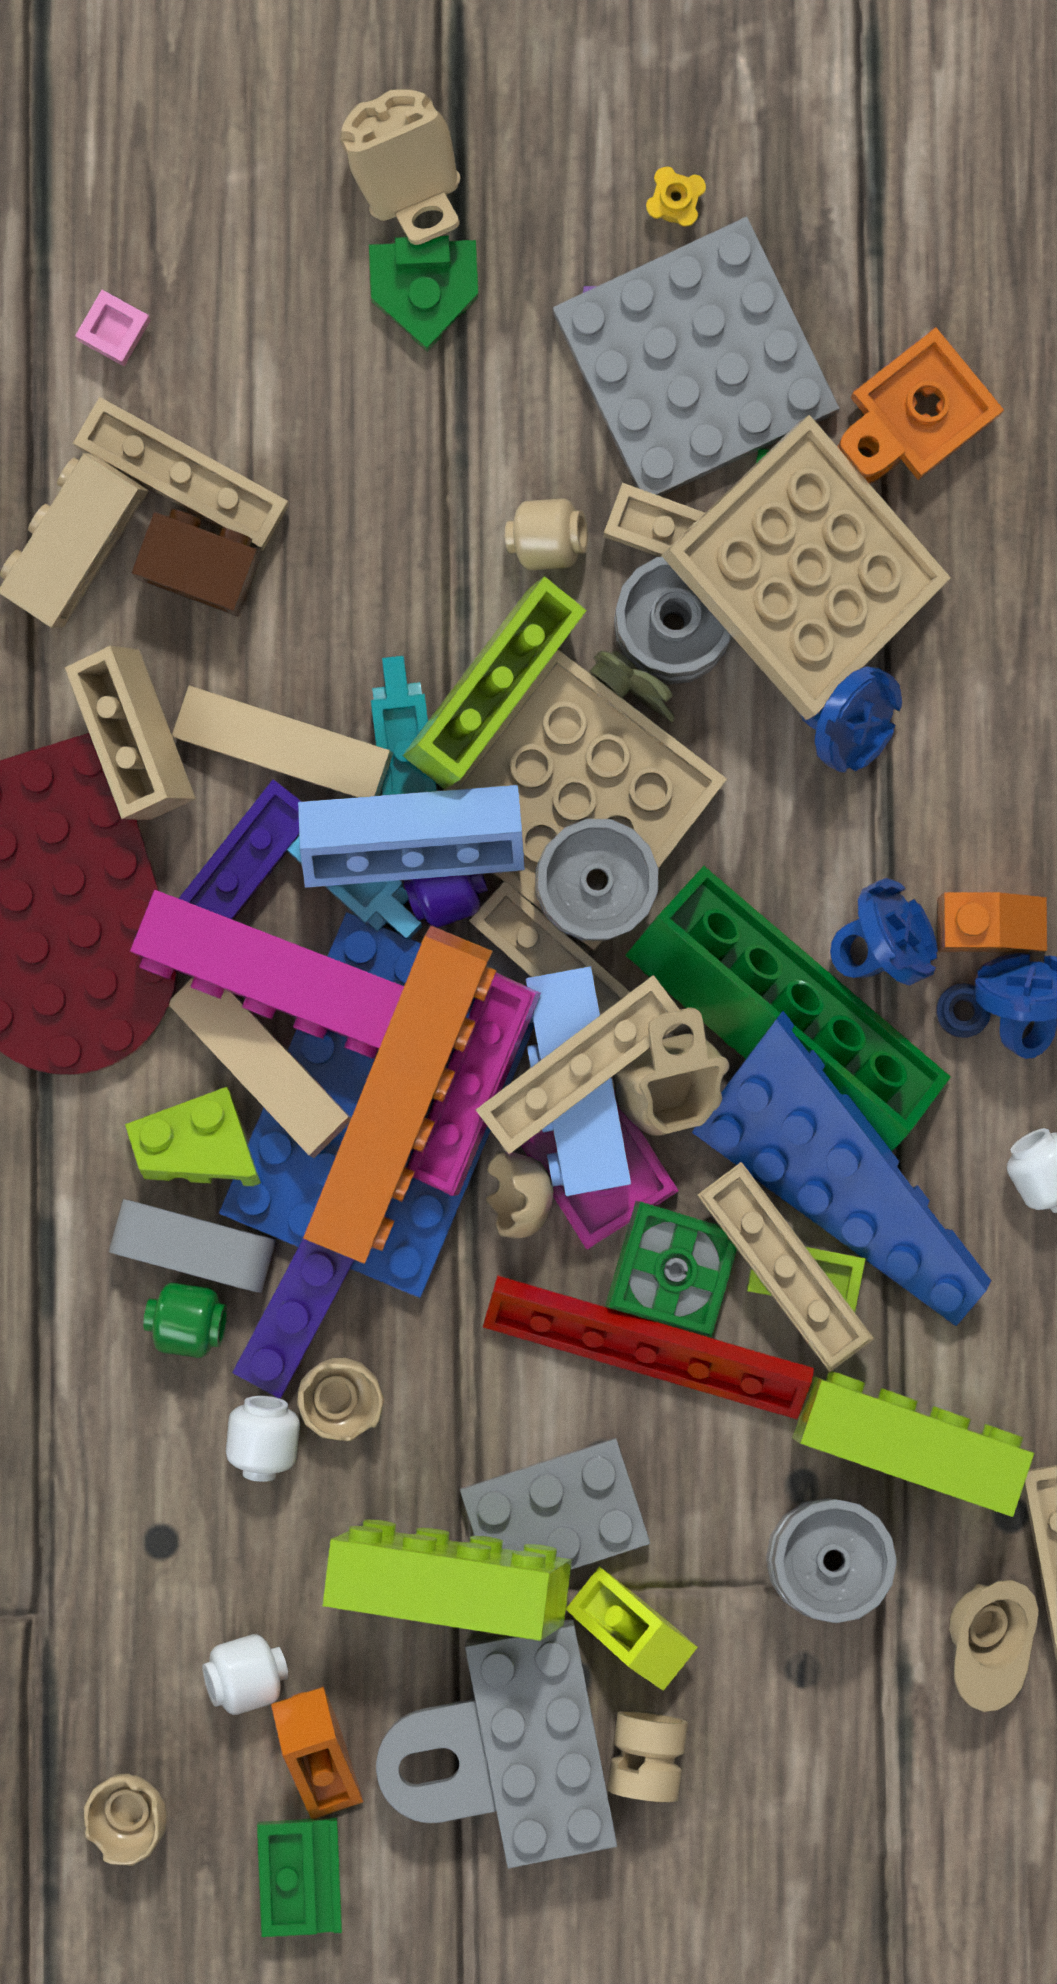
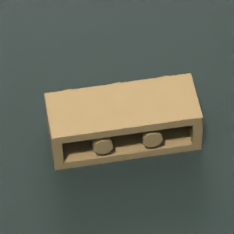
(71, 539)
(130, 733)

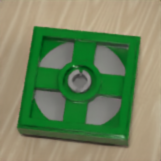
(672, 1269)

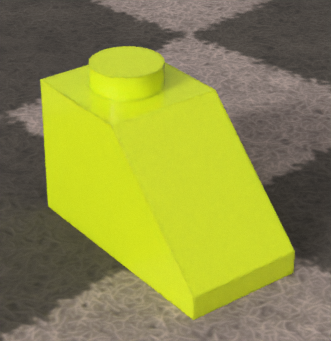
(631, 1629)

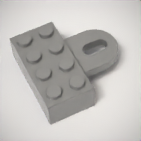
(520, 1751)

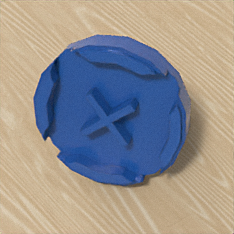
(856, 719)
(895, 933)
(1020, 994)

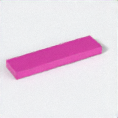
(478, 1077)

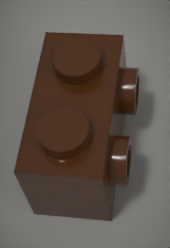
(197, 562)

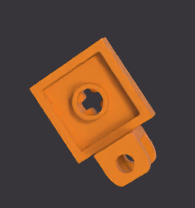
(893, 427)

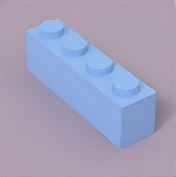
(411, 836)
(589, 1133)

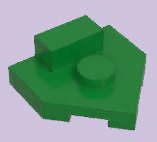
(424, 284)

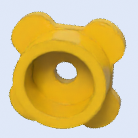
(679, 211)

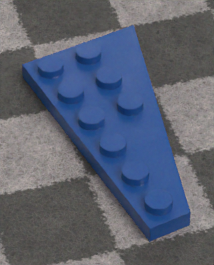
(837, 1171)

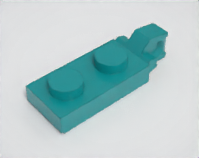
(398, 718)

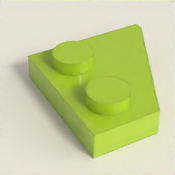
(194, 1142)

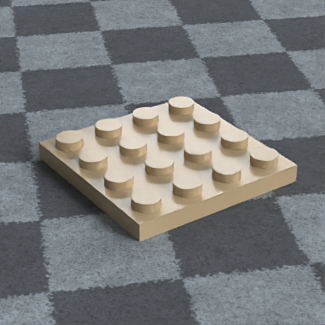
(806, 566)
(590, 757)

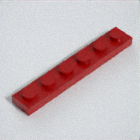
(648, 1347)

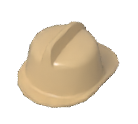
(993, 1642)

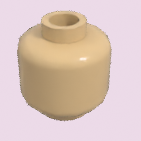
(547, 534)

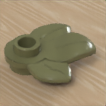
(623, 676)

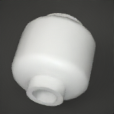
(1035, 1169)
(262, 1437)
(244, 1674)

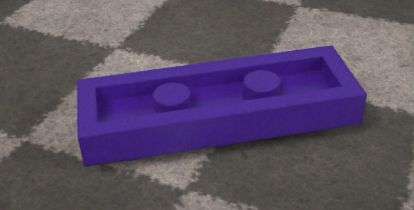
(247, 854)
(292, 1317)

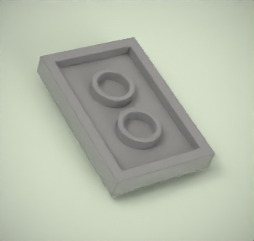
(568, 1502)

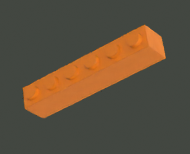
(398, 1094)

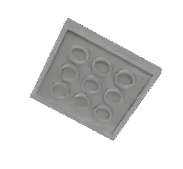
(695, 359)

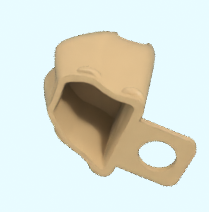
(403, 160)
(674, 1080)

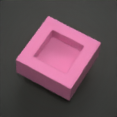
(112, 328)

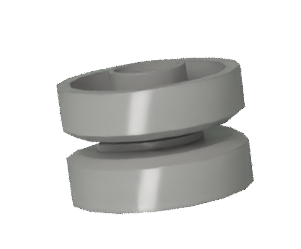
(666, 653)
(589, 912)
(798, 1553)

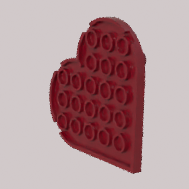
(69, 916)

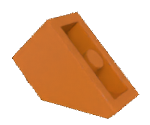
(991, 922)
(316, 1753)

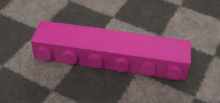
(266, 973)

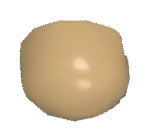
(522, 1194)
(340, 1399)
(125, 1819)

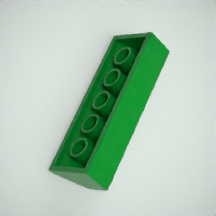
(744, 972)

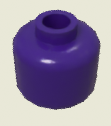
(445, 898)

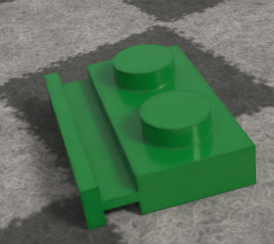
(299, 1877)

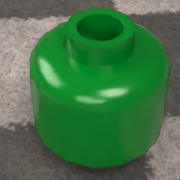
(186, 1320)

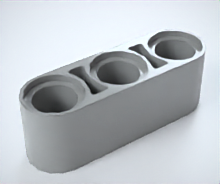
(192, 1246)

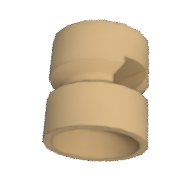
(647, 1756)

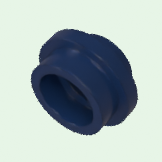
(950, 1023)

